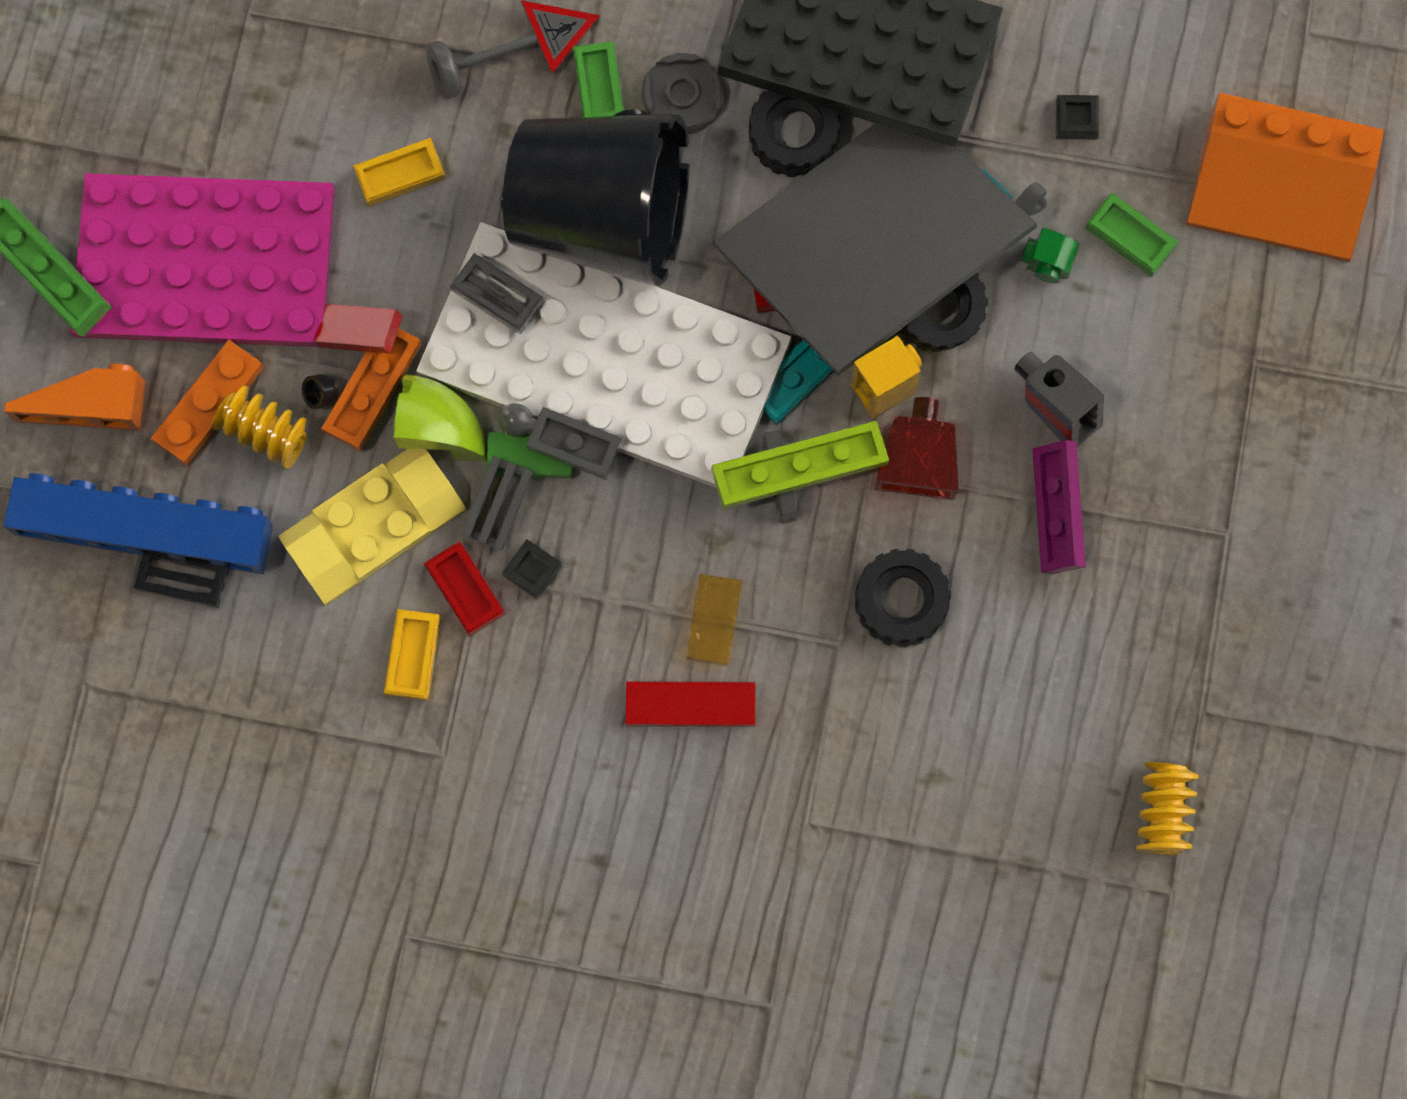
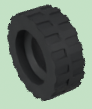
(788, 159)
(959, 330)
(907, 565)

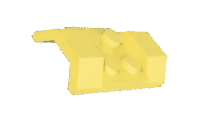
(371, 523)

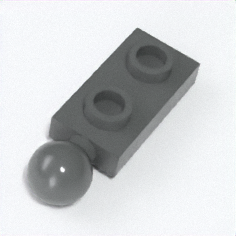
(562, 438)

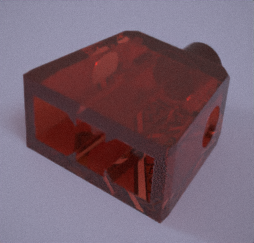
(921, 454)

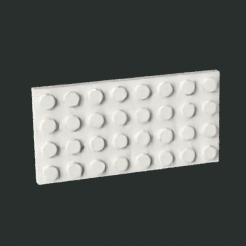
(613, 354)

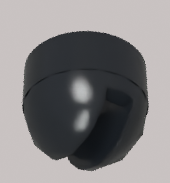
(313, 385)

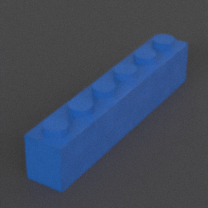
(135, 523)

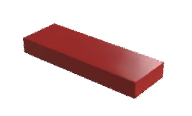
(690, 704)

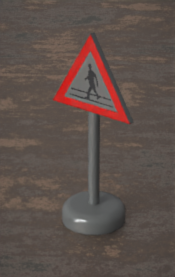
(554, 31)

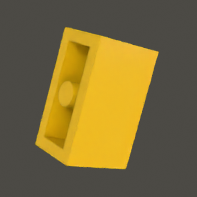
(886, 376)

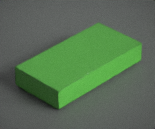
(598, 79)
(1131, 234)
(515, 451)

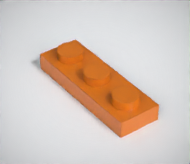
(370, 392)
(191, 420)

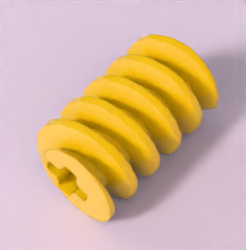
(261, 427)
(1167, 809)

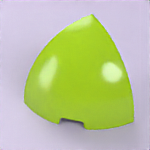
(437, 419)

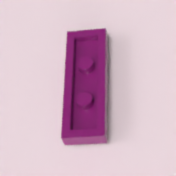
(1058, 507)

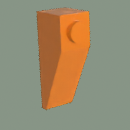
(91, 399)

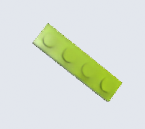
(799, 464)

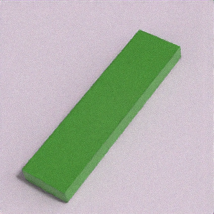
(49, 271)

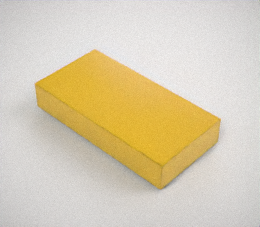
(399, 172)
(412, 655)

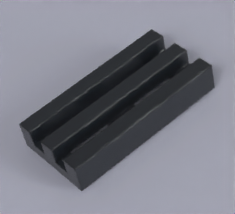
(216, 585)

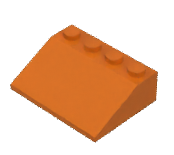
(1284, 176)

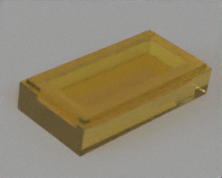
(714, 620)

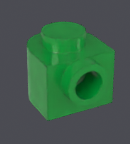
(1050, 255)

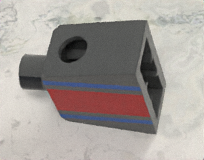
(1061, 397)

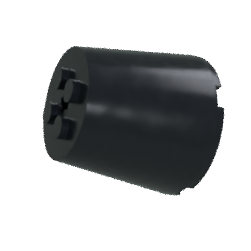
(599, 192)

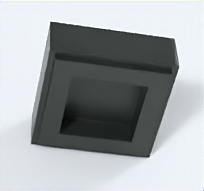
(1077, 117)
(532, 569)

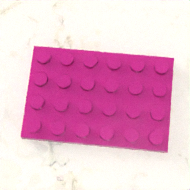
(207, 258)

